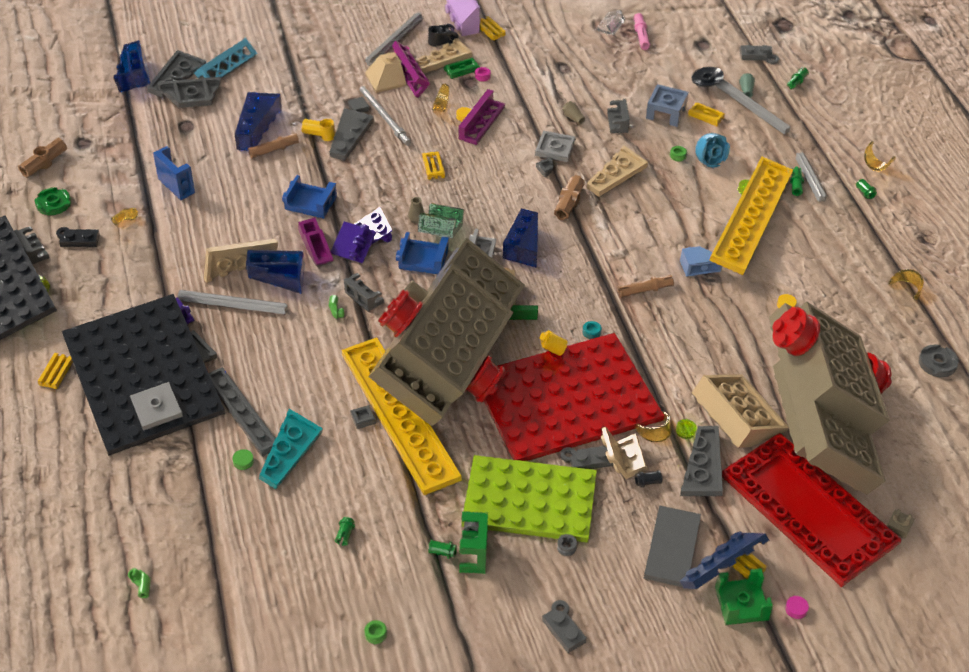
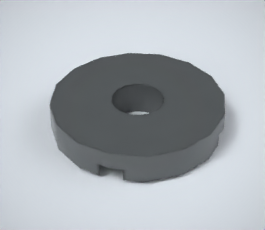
(938, 369)

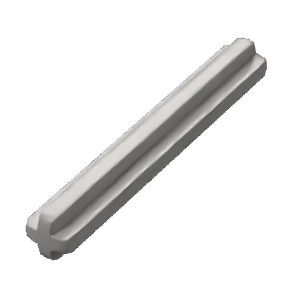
(811, 177)

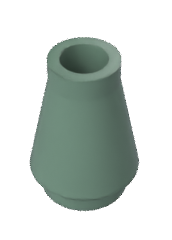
(747, 84)

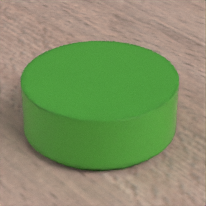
(678, 153)
(243, 459)
(375, 632)

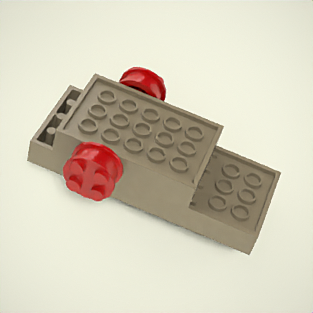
(447, 334)
(830, 394)

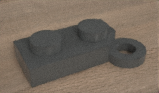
(758, 53)
(586, 458)
(564, 627)

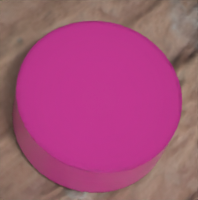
(482, 74)
(796, 607)

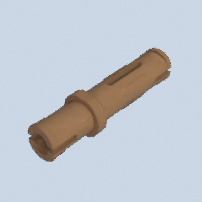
(279, 143)
(647, 285)

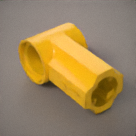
(323, 128)
(553, 342)

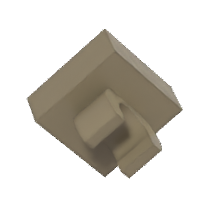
(900, 523)

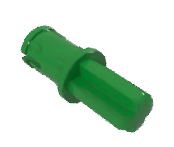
(798, 78)
(797, 181)

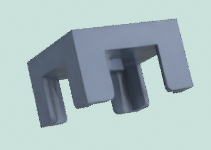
(667, 101)

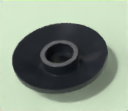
(707, 76)

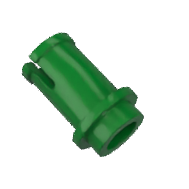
(868, 191)
(345, 529)
(443, 549)

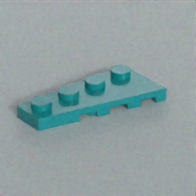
(291, 444)

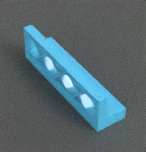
(222, 58)

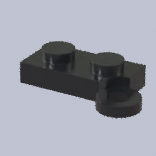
(78, 237)

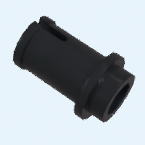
(648, 478)

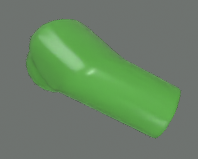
(333, 306)
(142, 580)

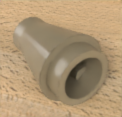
(573, 112)
(415, 209)

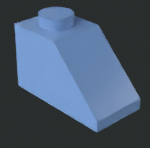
(696, 261)

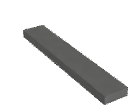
(242, 412)

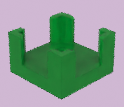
(474, 542)
(743, 599)

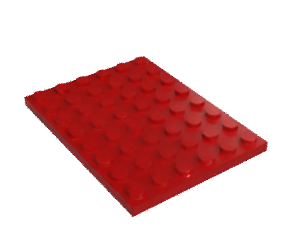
(569, 398)

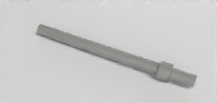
(398, 131)

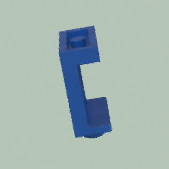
(176, 179)
(309, 198)
(422, 255)

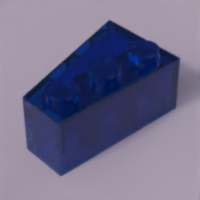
(133, 68)
(522, 239)
(277, 268)

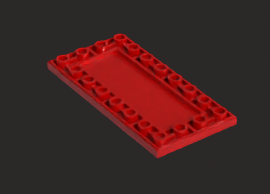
(811, 509)

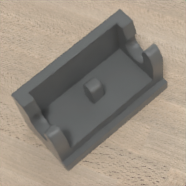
(618, 117)
(31, 245)
(361, 293)

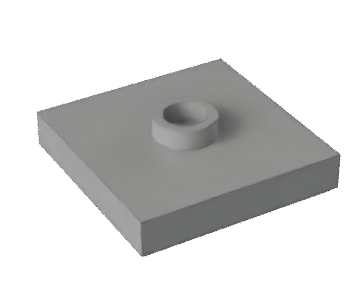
(555, 146)
(156, 406)

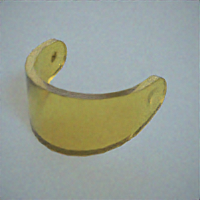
(441, 99)
(872, 162)
(910, 276)
(658, 433)

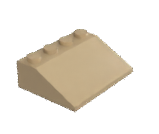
(738, 409)

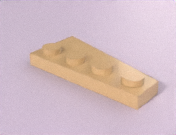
(447, 55)
(619, 169)
(227, 258)

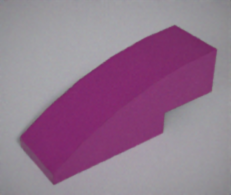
(315, 241)

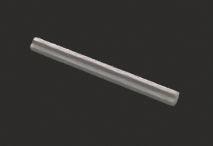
(396, 36)
(754, 107)
(233, 302)

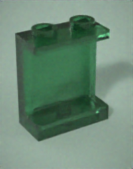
(441, 220)

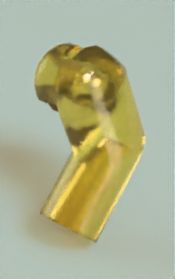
(125, 214)

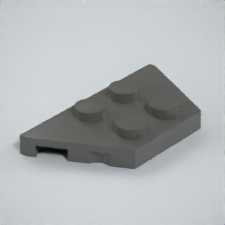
(190, 92)

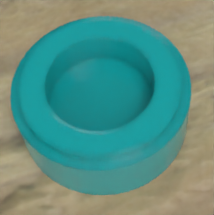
(592, 329)

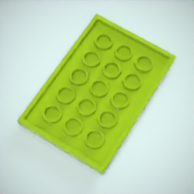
(531, 497)

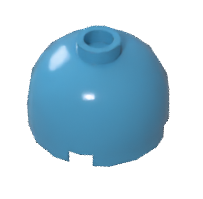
(712, 149)

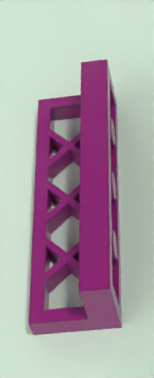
(414, 70)
(475, 118)

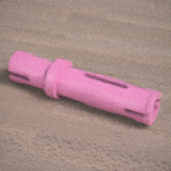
(640, 27)

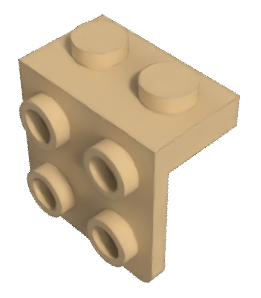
(624, 454)

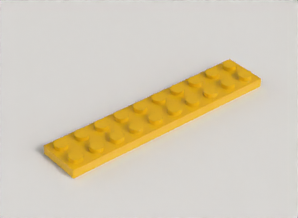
(751, 216)
(409, 433)

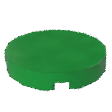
(53, 201)

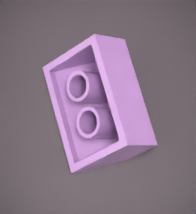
(464, 15)

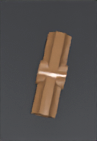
(42, 157)
(569, 197)

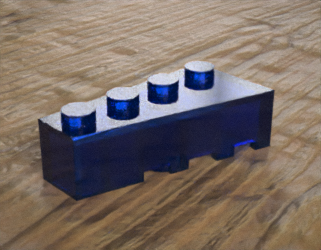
(255, 118)

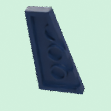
(722, 558)

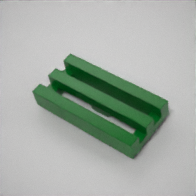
(461, 68)

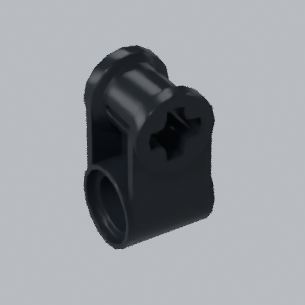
(440, 34)

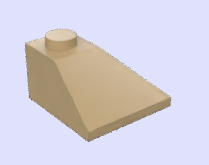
(386, 73)

